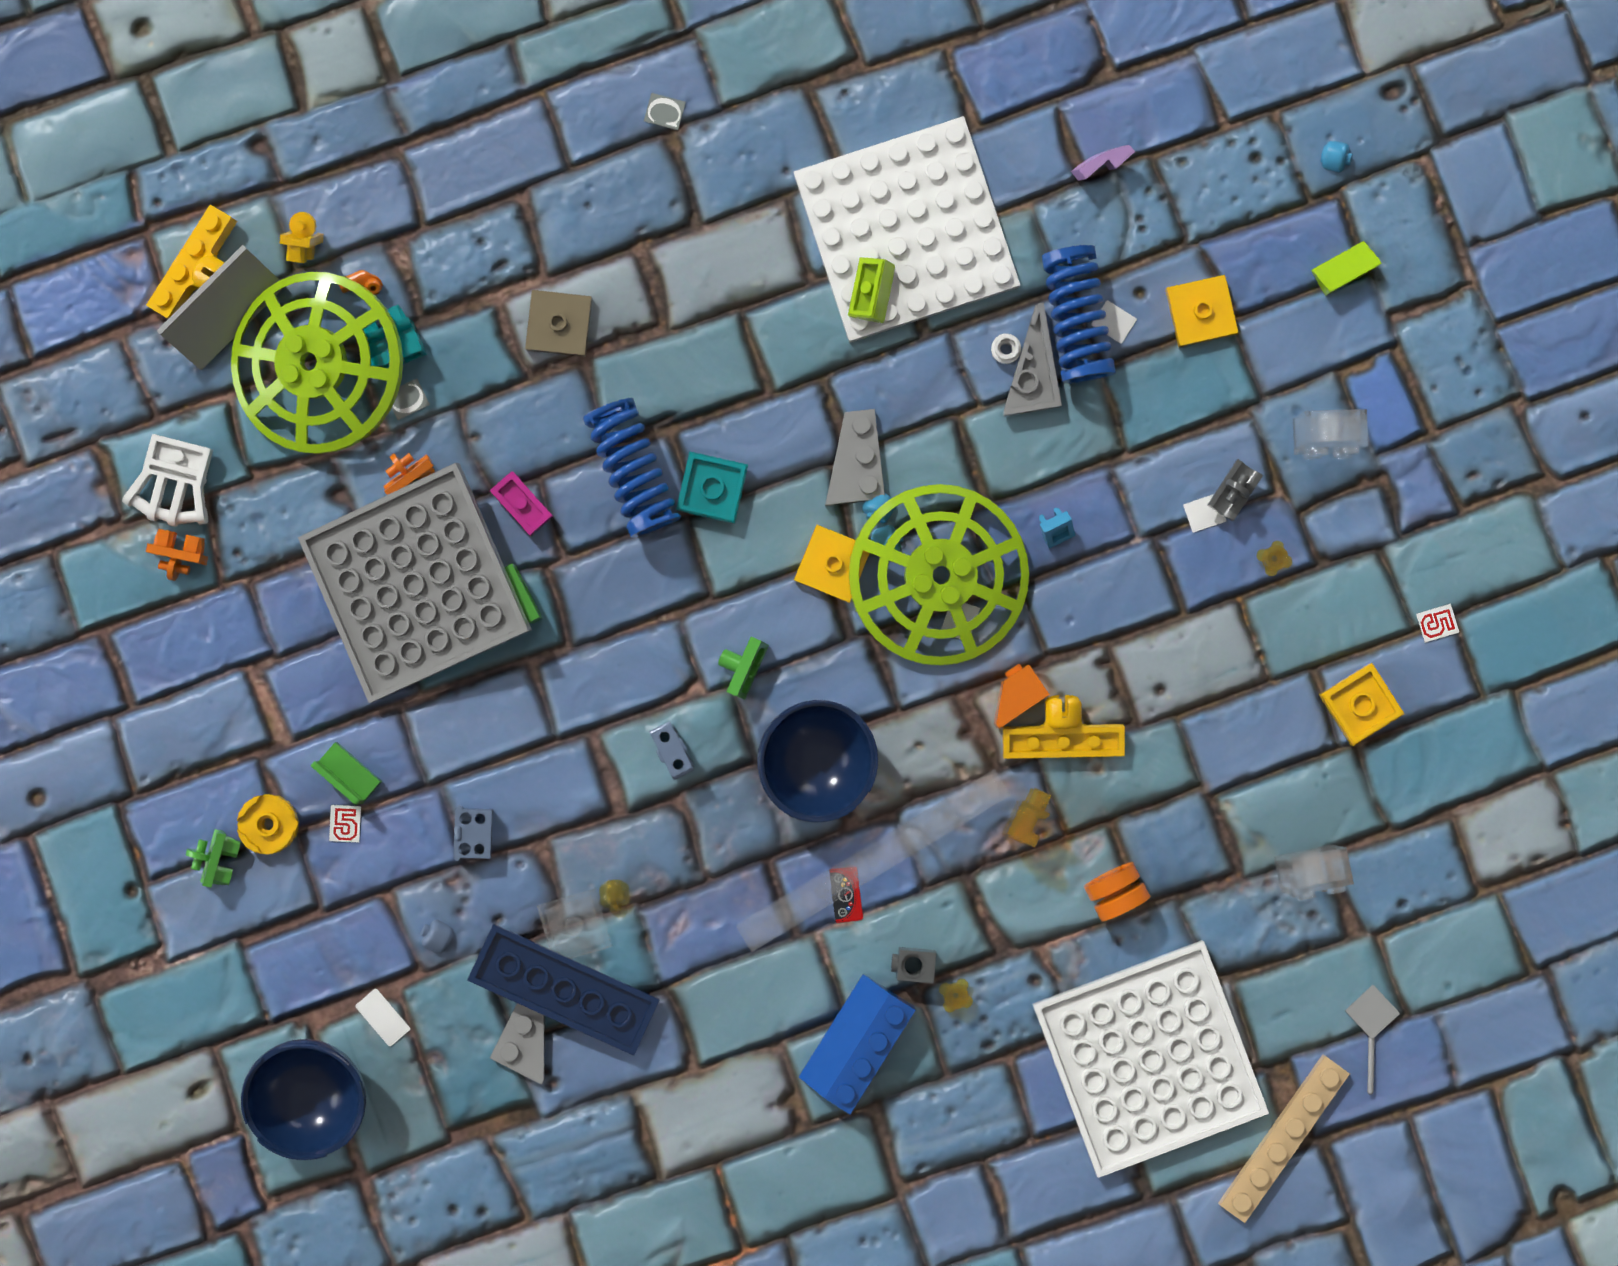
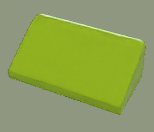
(1345, 268)
(871, 289)

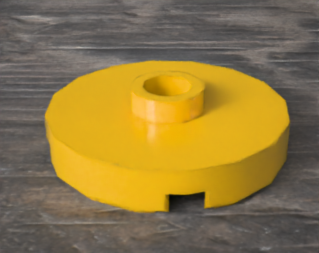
(252, 828)

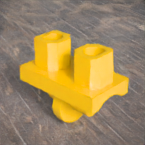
(300, 239)

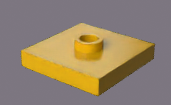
(1201, 311)
(827, 563)
(1361, 704)

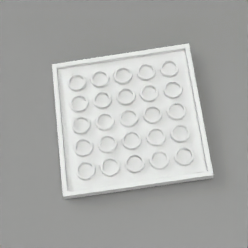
(917, 207)
(1150, 1058)

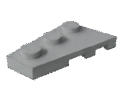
(857, 461)

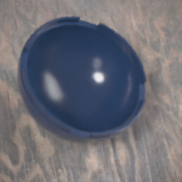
(817, 761)
(303, 1099)

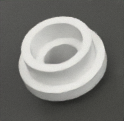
(1010, 340)

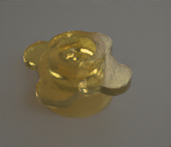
(1276, 549)
(952, 1003)

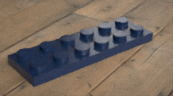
(563, 989)

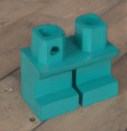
(410, 340)

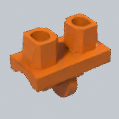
(418, 470)
(164, 546)

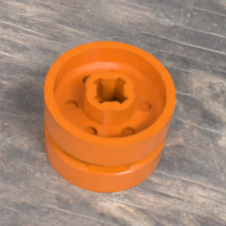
(1117, 891)

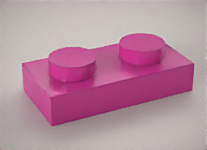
(521, 503)

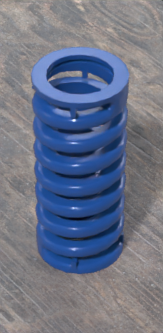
(1085, 369)
(604, 421)

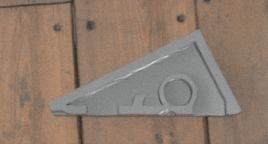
(1035, 377)
(523, 1044)

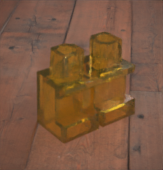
(1024, 817)

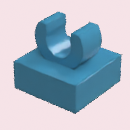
(1057, 528)

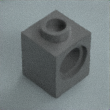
(924, 974)

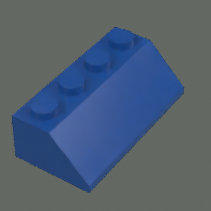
(857, 1043)

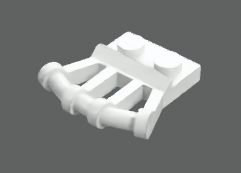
(174, 461)

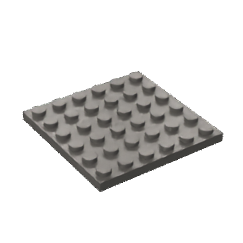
(414, 583)

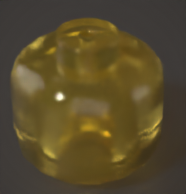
(614, 895)

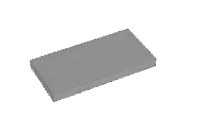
(217, 307)

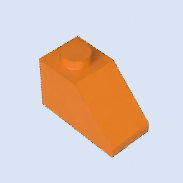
(1018, 694)

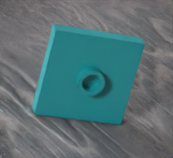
(712, 487)

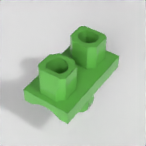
(219, 845)

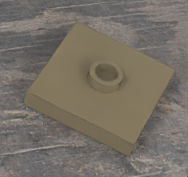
(558, 323)

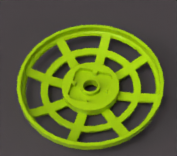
(330, 365)
(919, 574)

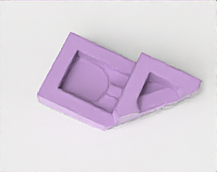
(1111, 158)

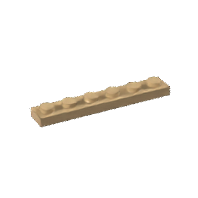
(1283, 1138)

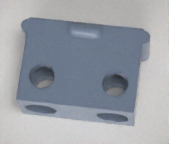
(672, 750)
(470, 833)

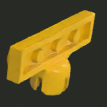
(194, 262)
(1063, 735)

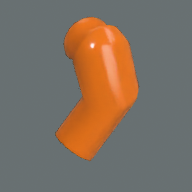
(366, 279)

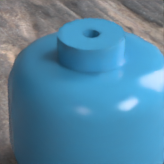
(1336, 156)
(871, 505)

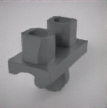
(1234, 490)

